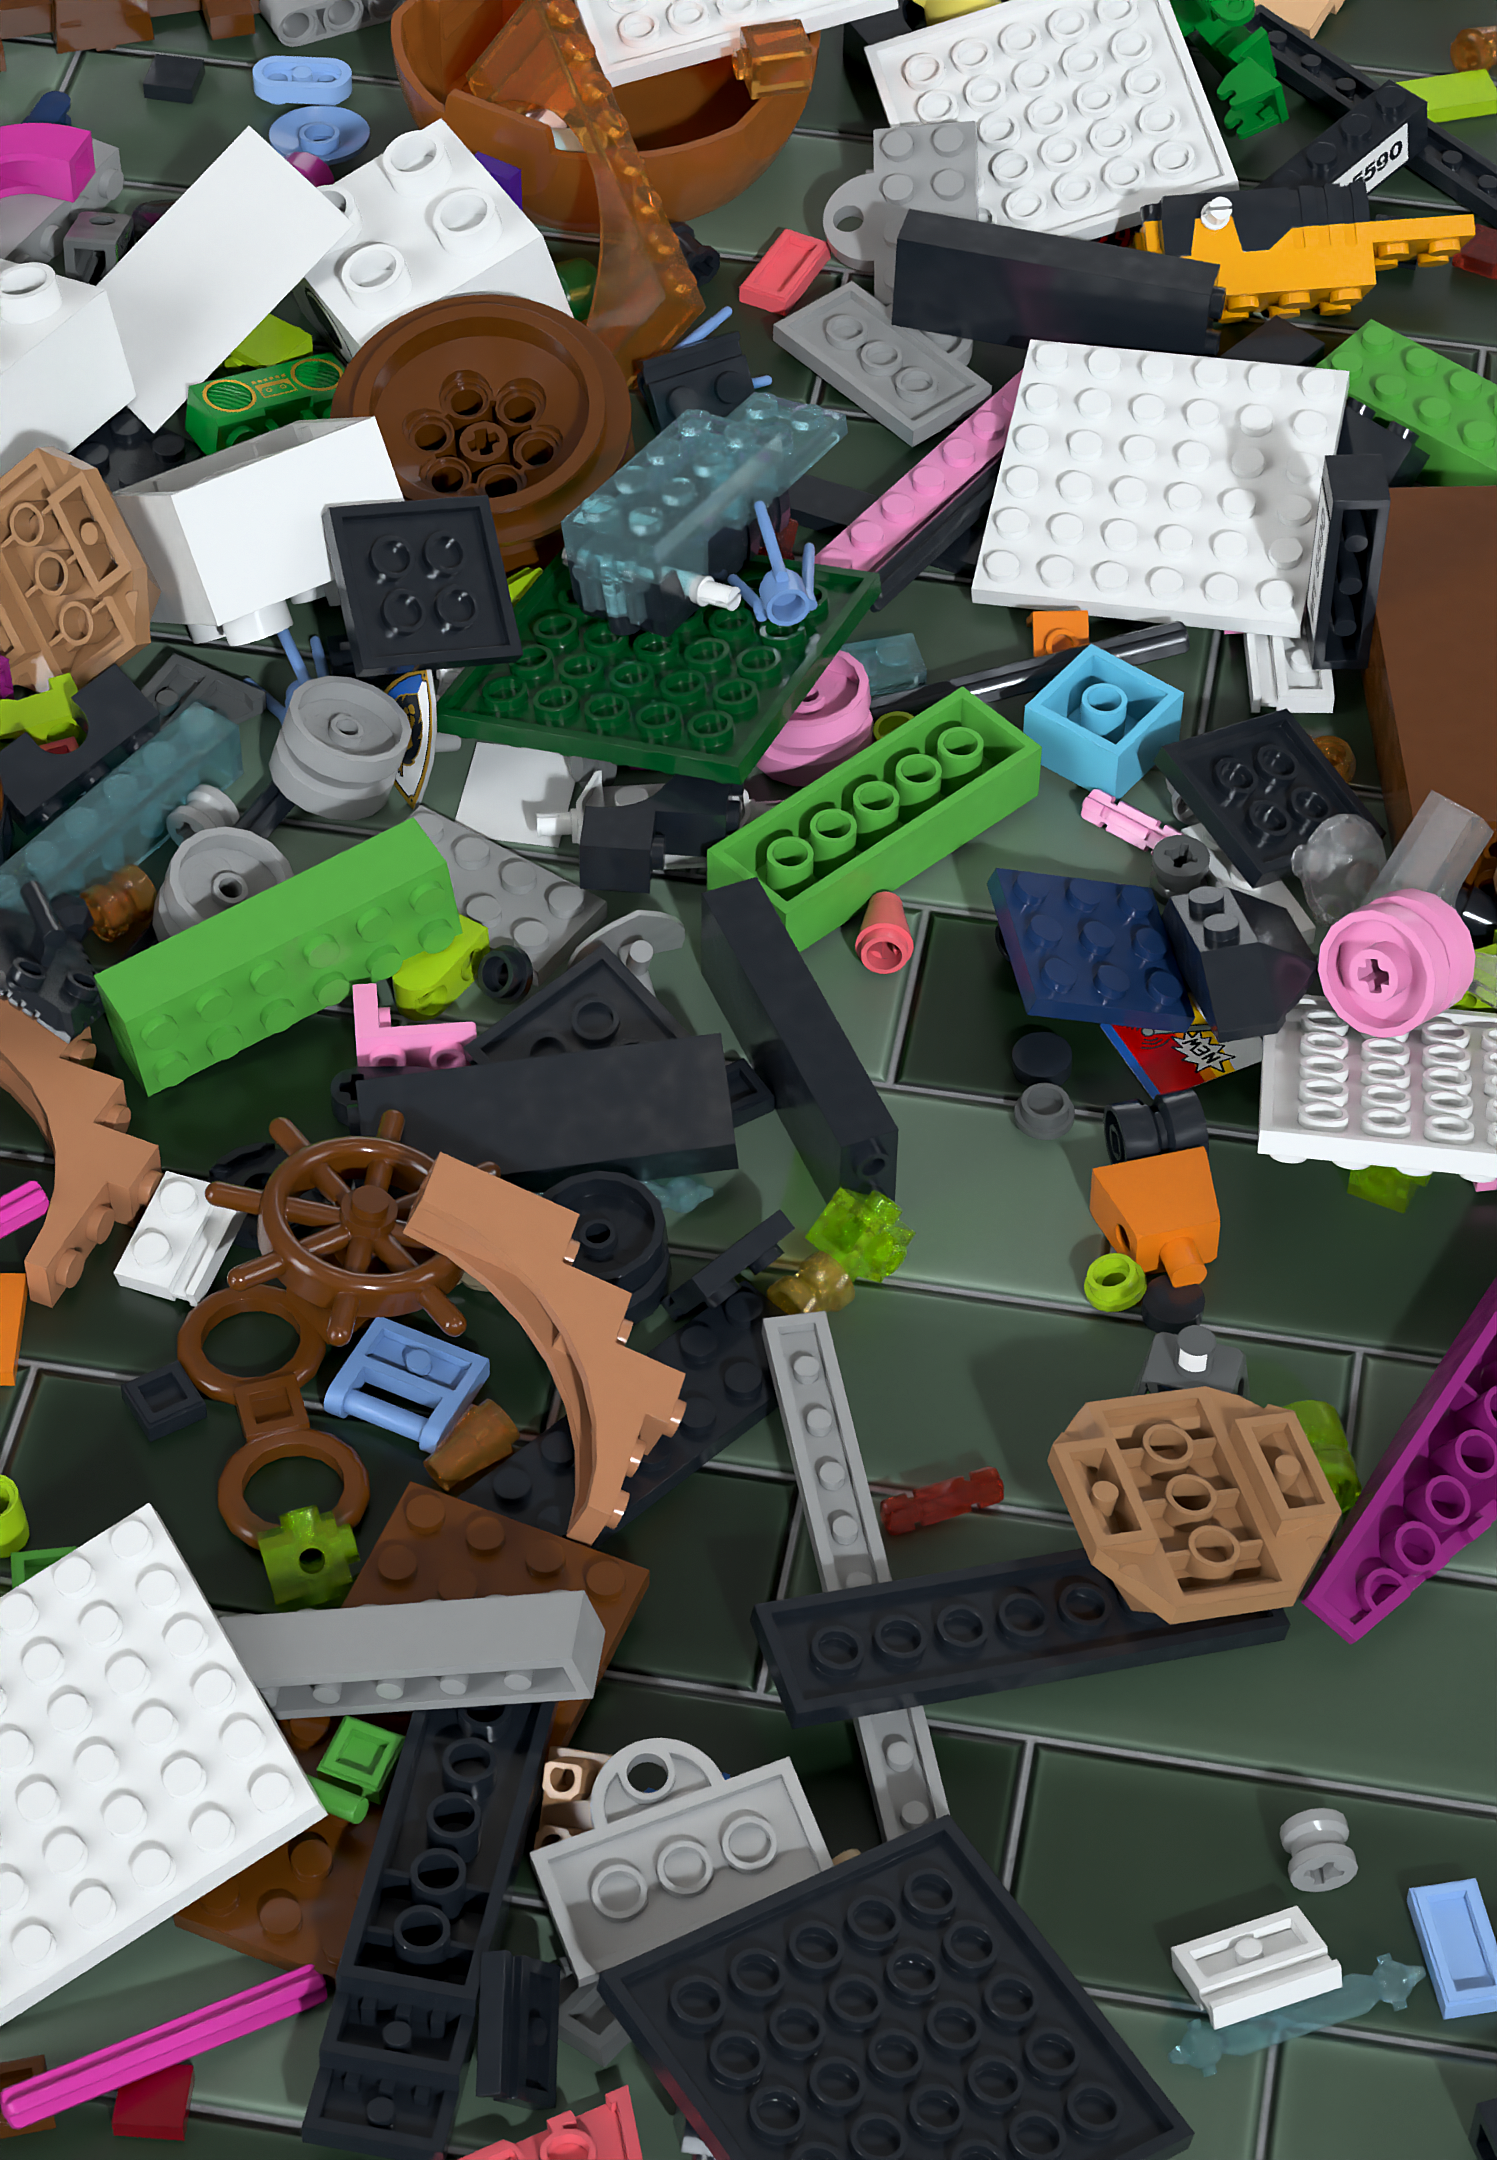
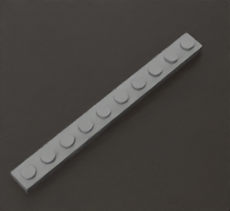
(848, 1550)

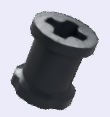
(701, 259)

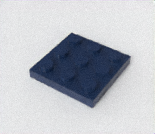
(1090, 951)

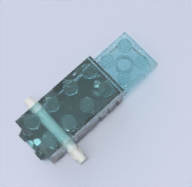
(684, 512)

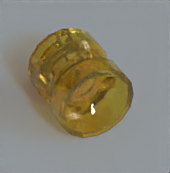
(815, 1288)

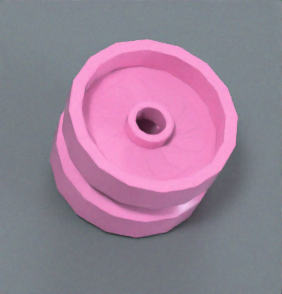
(825, 727)
(1396, 962)

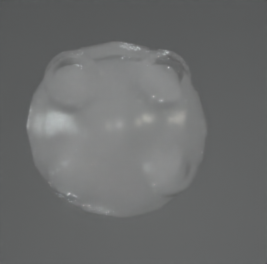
(1339, 866)

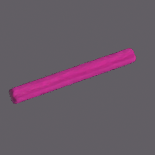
(162, 2046)

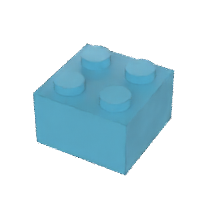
(1103, 722)

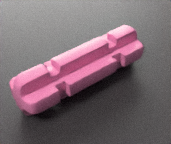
(1125, 820)

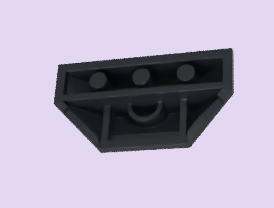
(1239, 959)

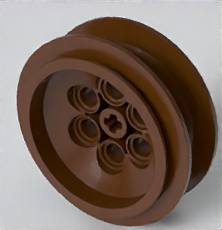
(505, 366)

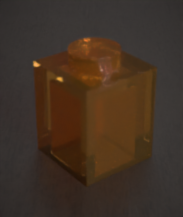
(774, 59)

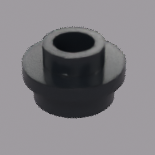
(506, 974)

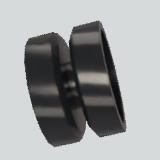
(619, 1236)

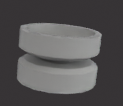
(340, 748)
(214, 874)

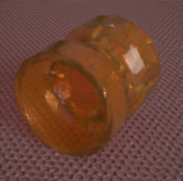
(120, 902)

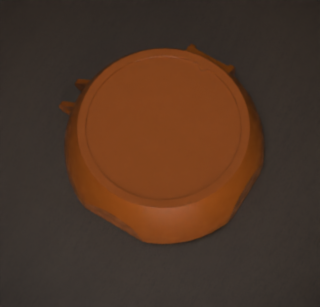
(689, 124)

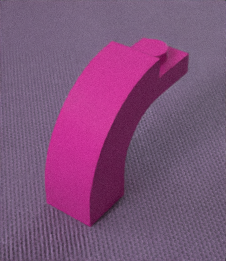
(45, 160)

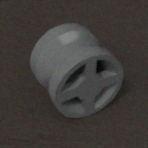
(1178, 867)

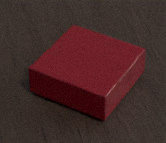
(155, 2105)

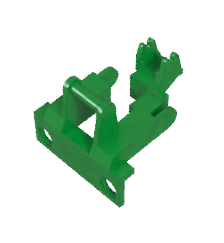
(1239, 58)

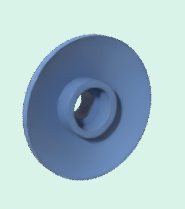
(321, 130)

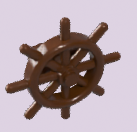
(362, 1258)

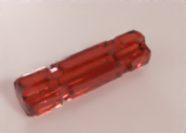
(941, 1500)

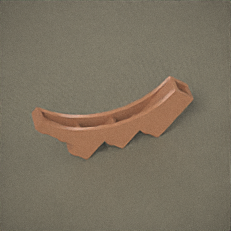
(85, 1121)
(525, 1257)

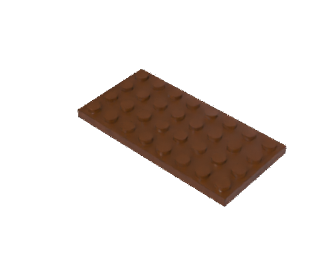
(303, 1894)

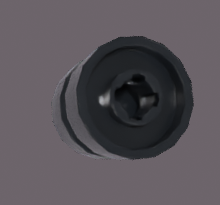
(1144, 1131)

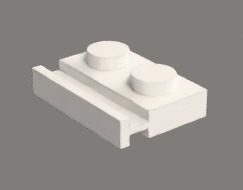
(1283, 675)
(178, 1242)
(1256, 1967)

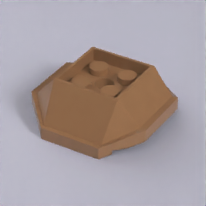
(69, 574)
(1195, 1501)

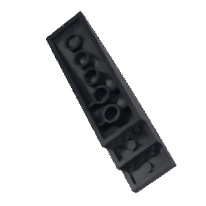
(423, 1916)

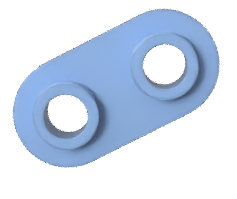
(302, 80)

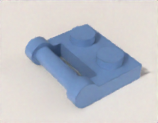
(413, 1368)

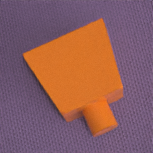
(1160, 1213)

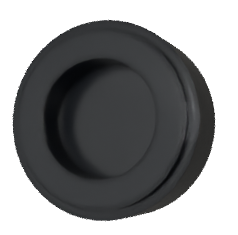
(1042, 1059)
(1172, 1308)

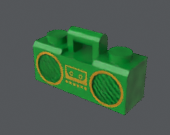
(260, 401)

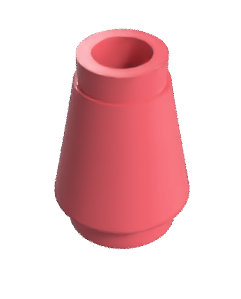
(884, 935)

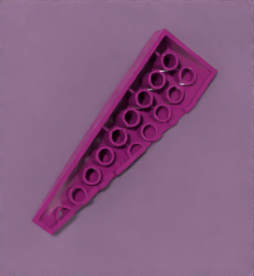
(1425, 1494)

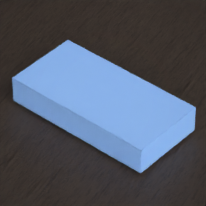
(1456, 1946)

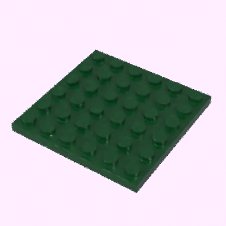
(674, 704)

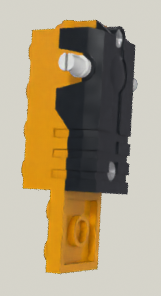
(1295, 246)

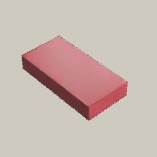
(785, 272)

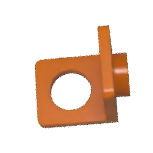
(1058, 630)

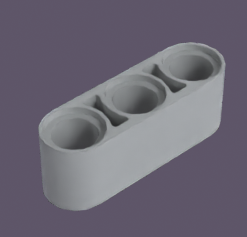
(314, 20)

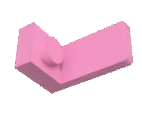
(415, 1045)

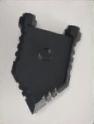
(46, 963)

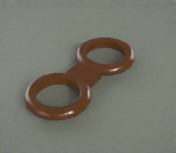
(268, 1409)

